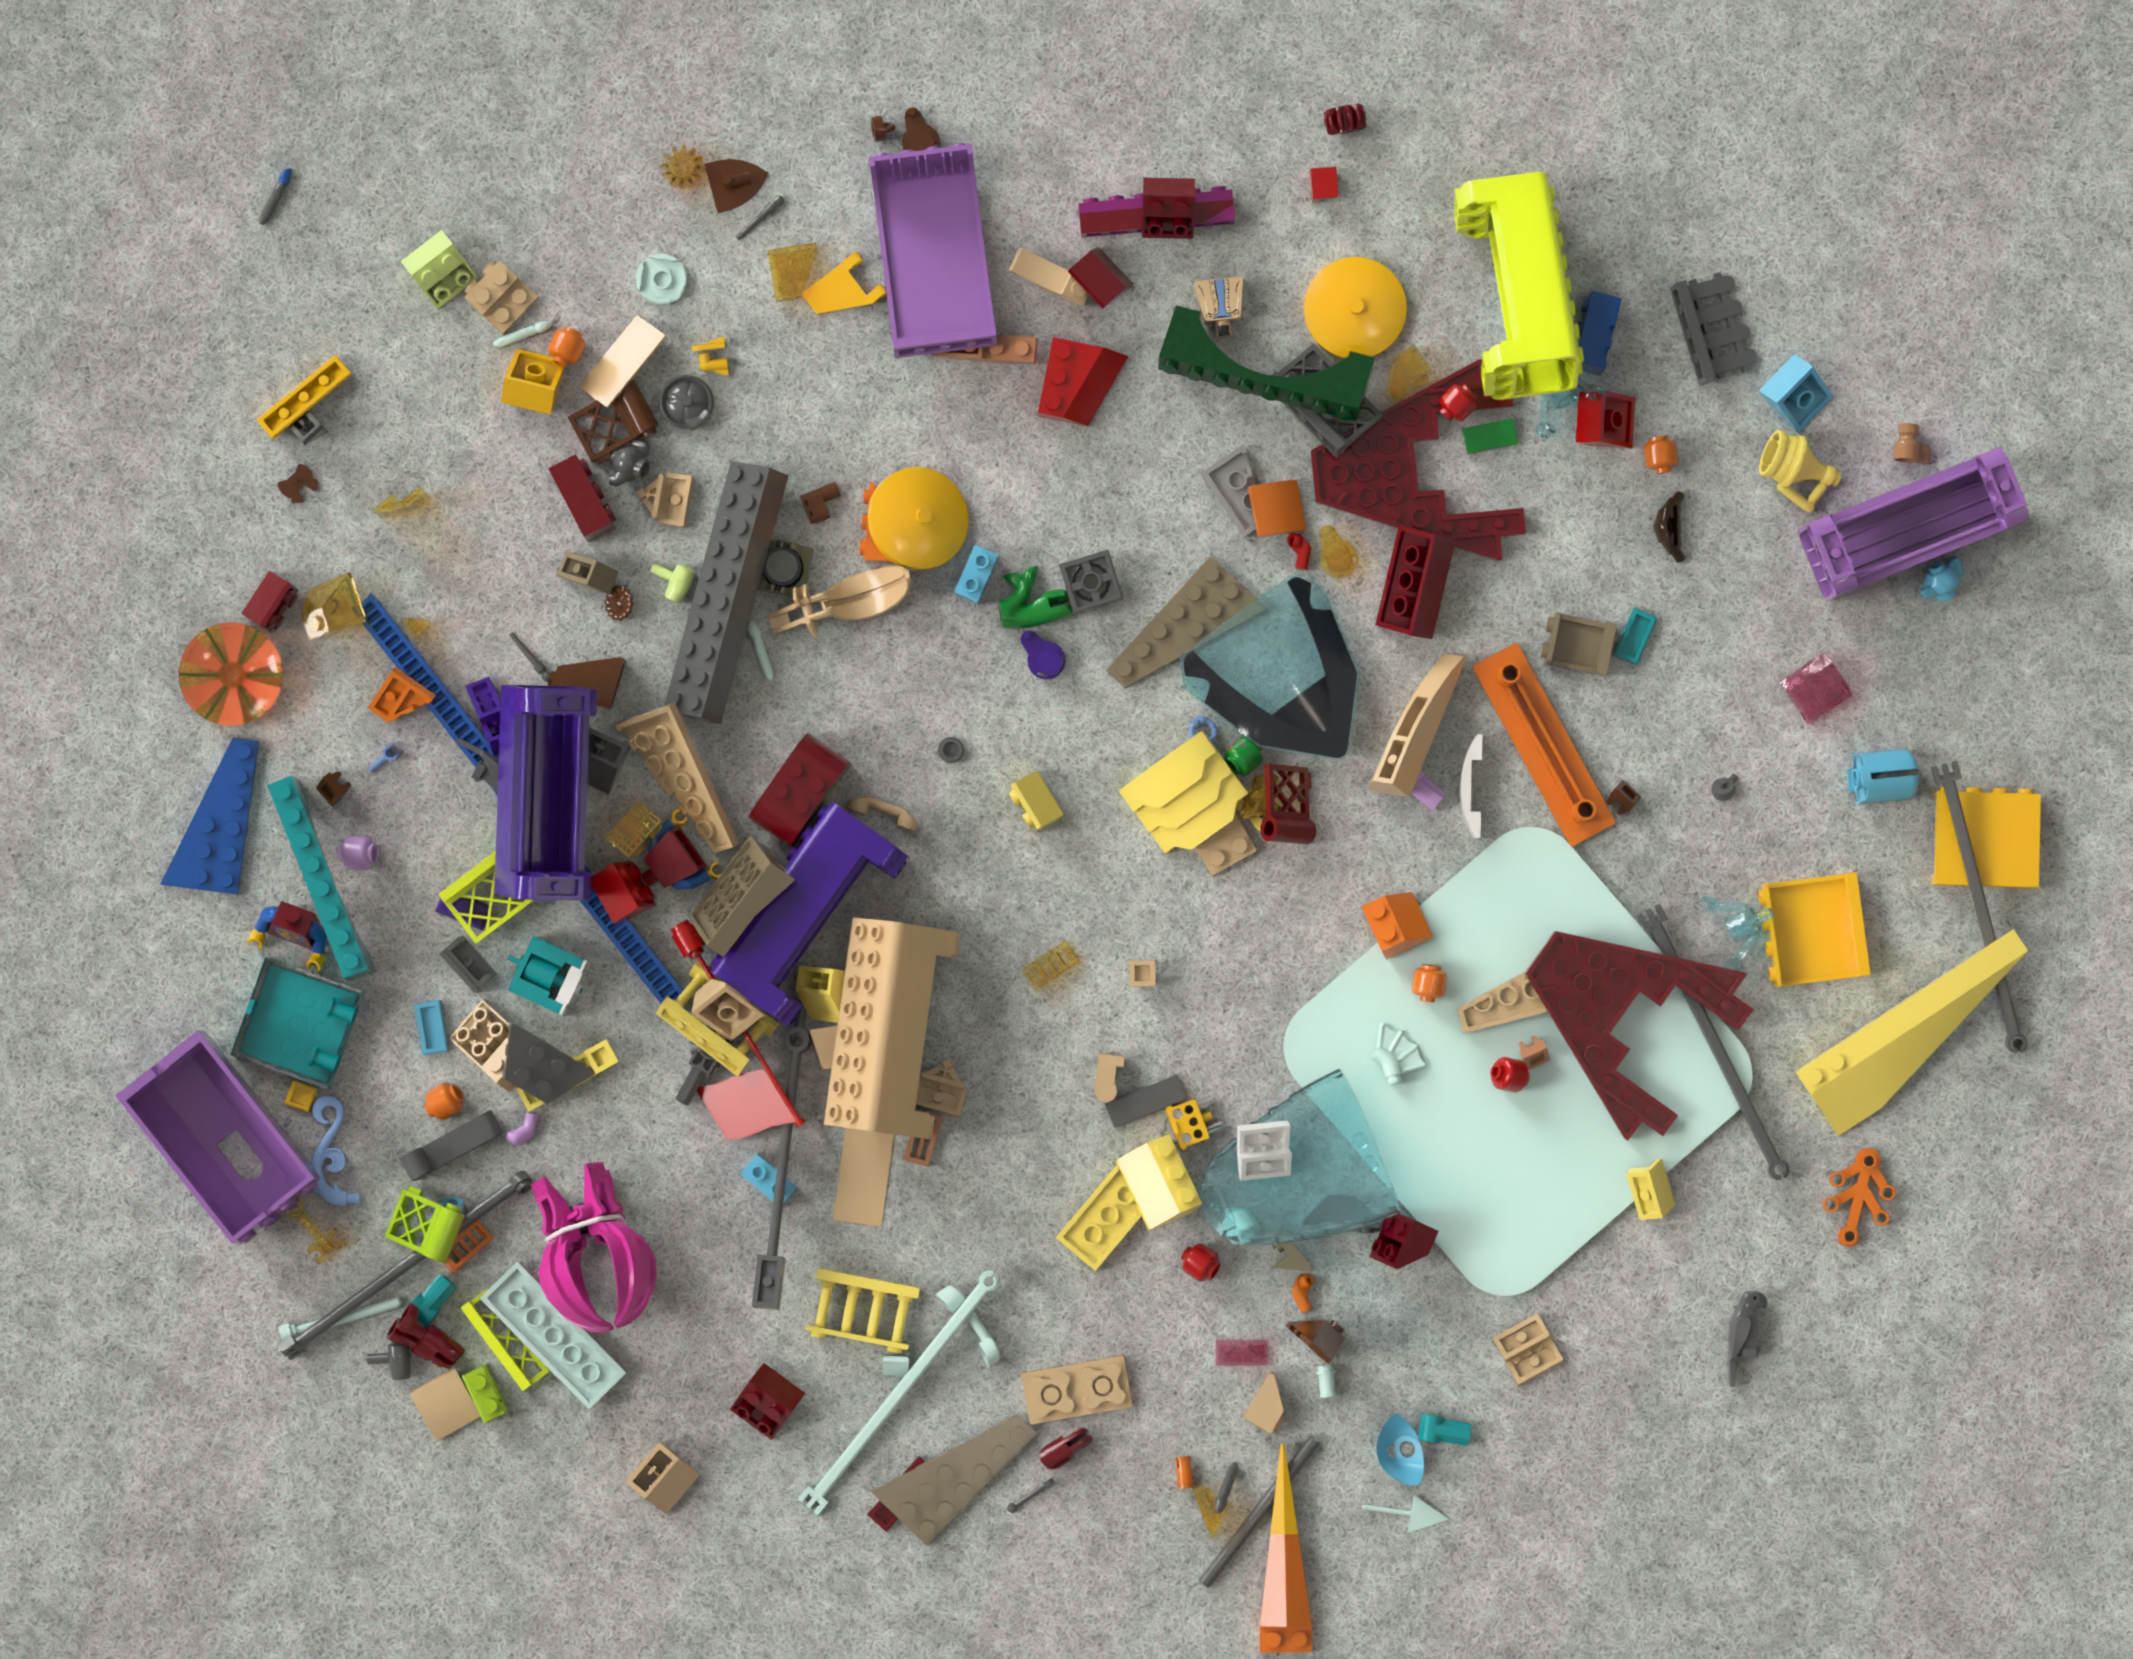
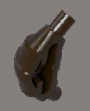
(1668, 526)

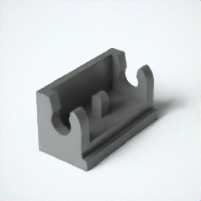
(468, 964)

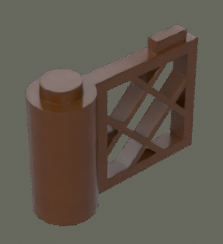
(633, 413)

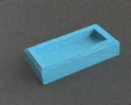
(431, 1027)

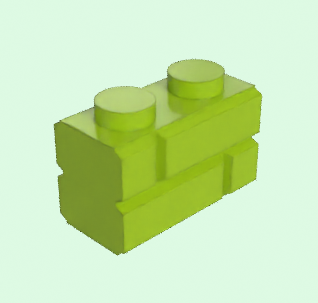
(485, 1393)

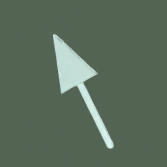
(1421, 1514)

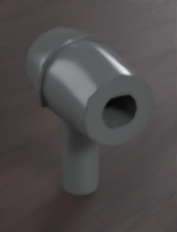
(398, 1359)

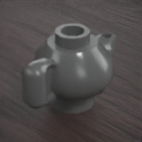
(630, 462)

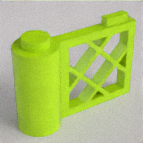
(438, 1232)

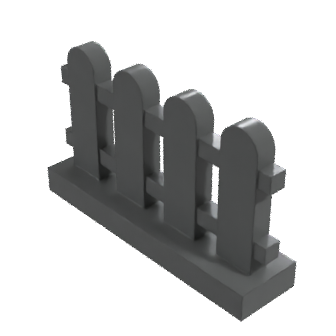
(1700, 344)

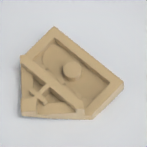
(669, 498)
(941, 1090)

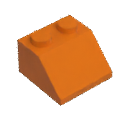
(1397, 923)

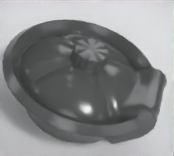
(686, 402)

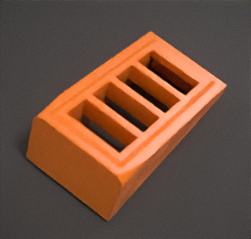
(483, 1232)

